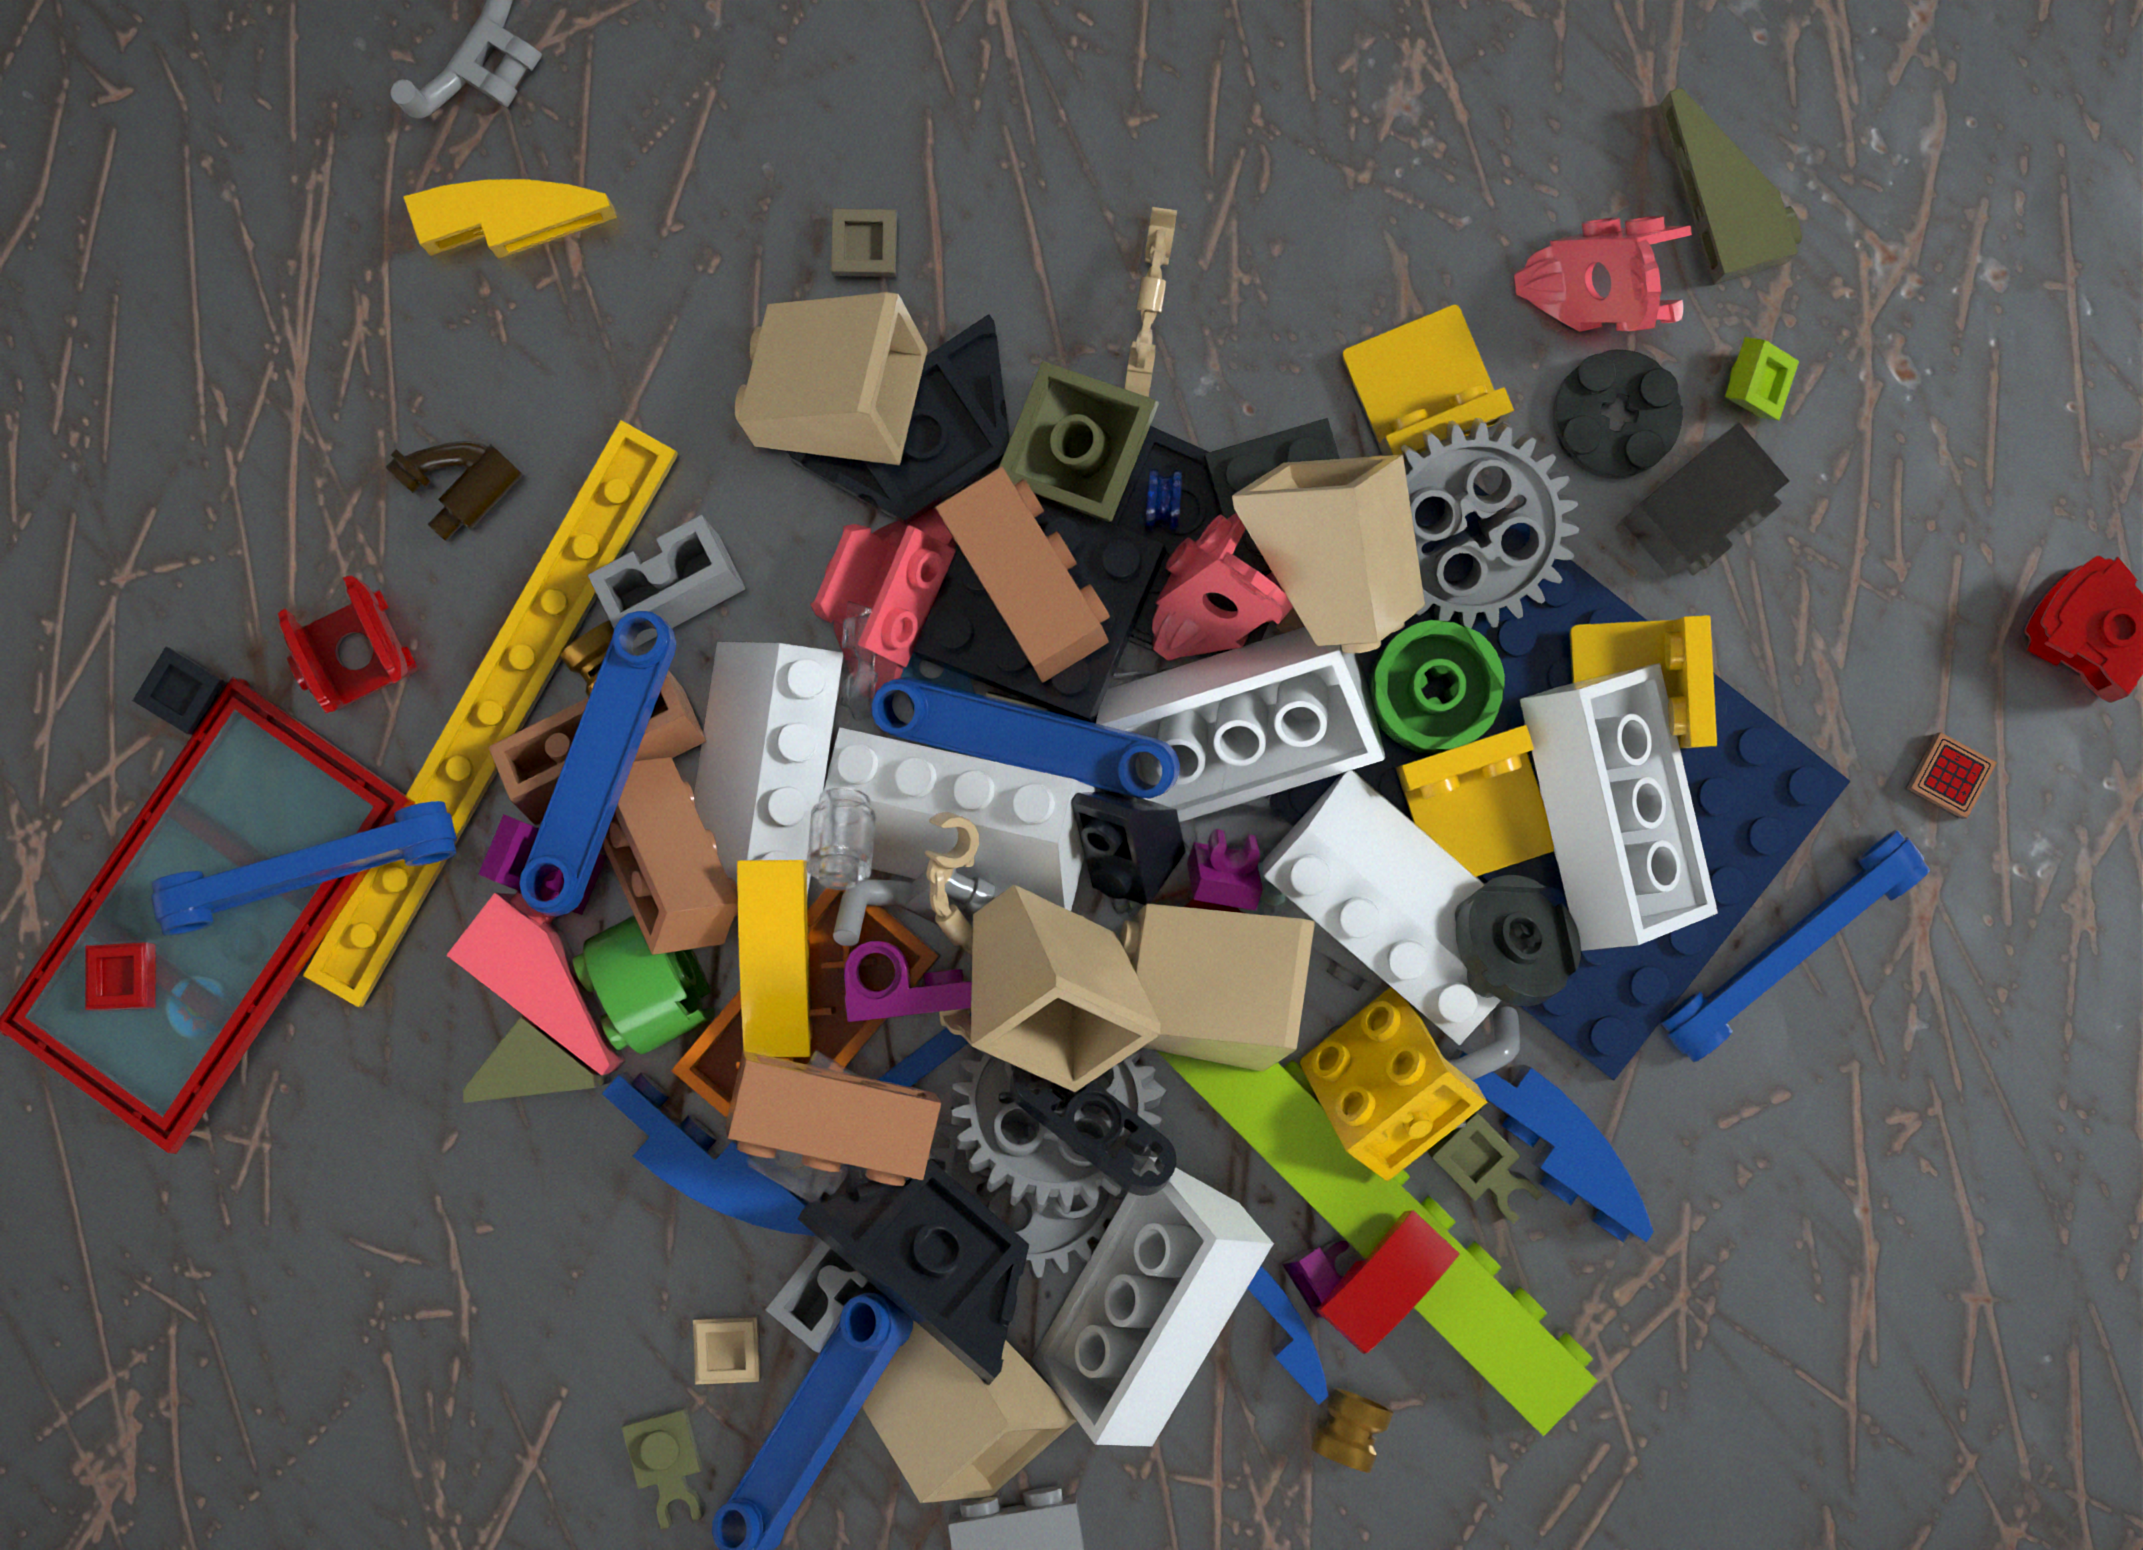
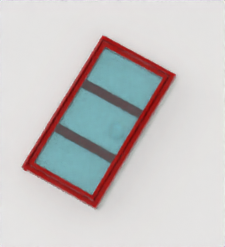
(234, 796)

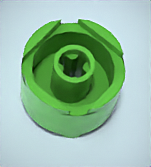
(1442, 650)
(643, 994)

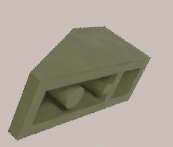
(1730, 199)

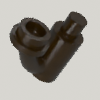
(472, 495)

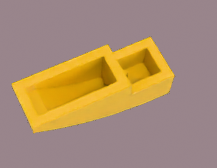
(505, 212)
(774, 957)

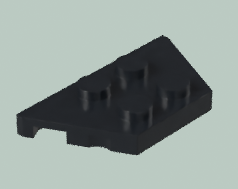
(952, 435)
(933, 1257)

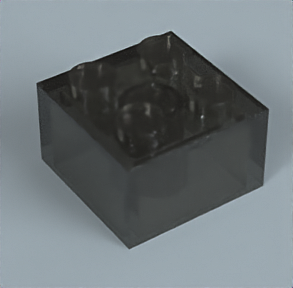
(1695, 509)

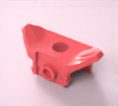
(1561, 275)
(895, 575)
(1185, 617)

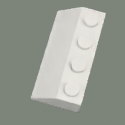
(1294, 713)
(765, 748)
(1619, 808)
(1020, 813)
(1385, 898)
(1150, 1308)

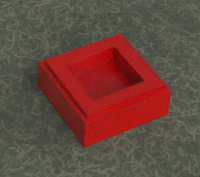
(120, 976)

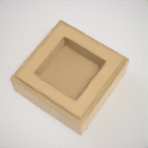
(727, 1349)

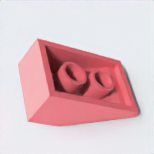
(533, 970)

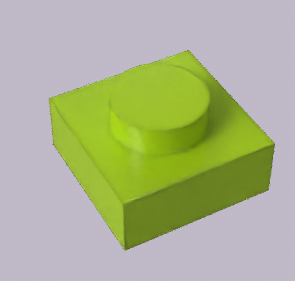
(1761, 378)

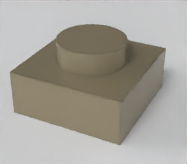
(864, 242)

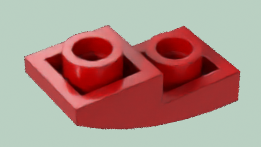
(1388, 1282)

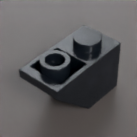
(1128, 843)

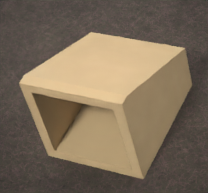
(833, 377)
(1339, 545)
(1221, 981)
(1054, 991)
(955, 1430)

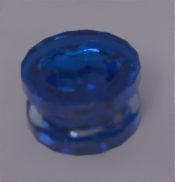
(1163, 498)

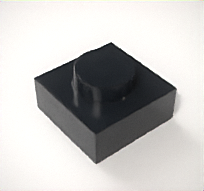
(179, 690)

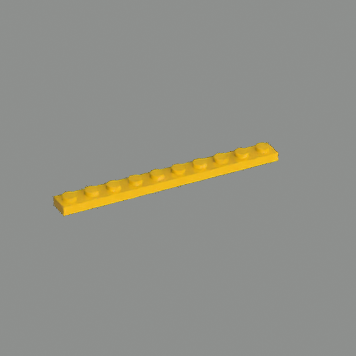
(498, 701)

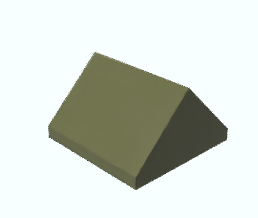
(1078, 440)
(530, 1064)

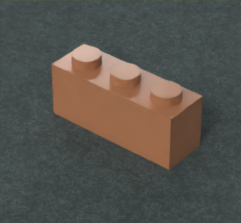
(1025, 572)
(535, 756)
(669, 862)
(832, 1118)

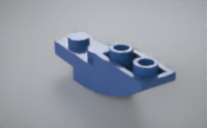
(1575, 1151)
(684, 1159)

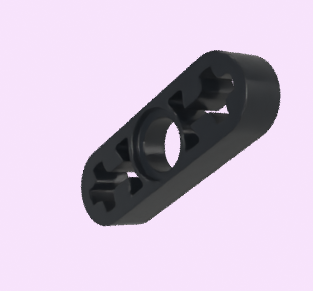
(1094, 1150)

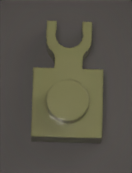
(1480, 1160)
(663, 1454)

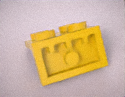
(1422, 380)
(1685, 660)
(1480, 802)
(1388, 1086)

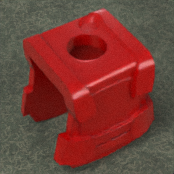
(2093, 627)
(316, 647)

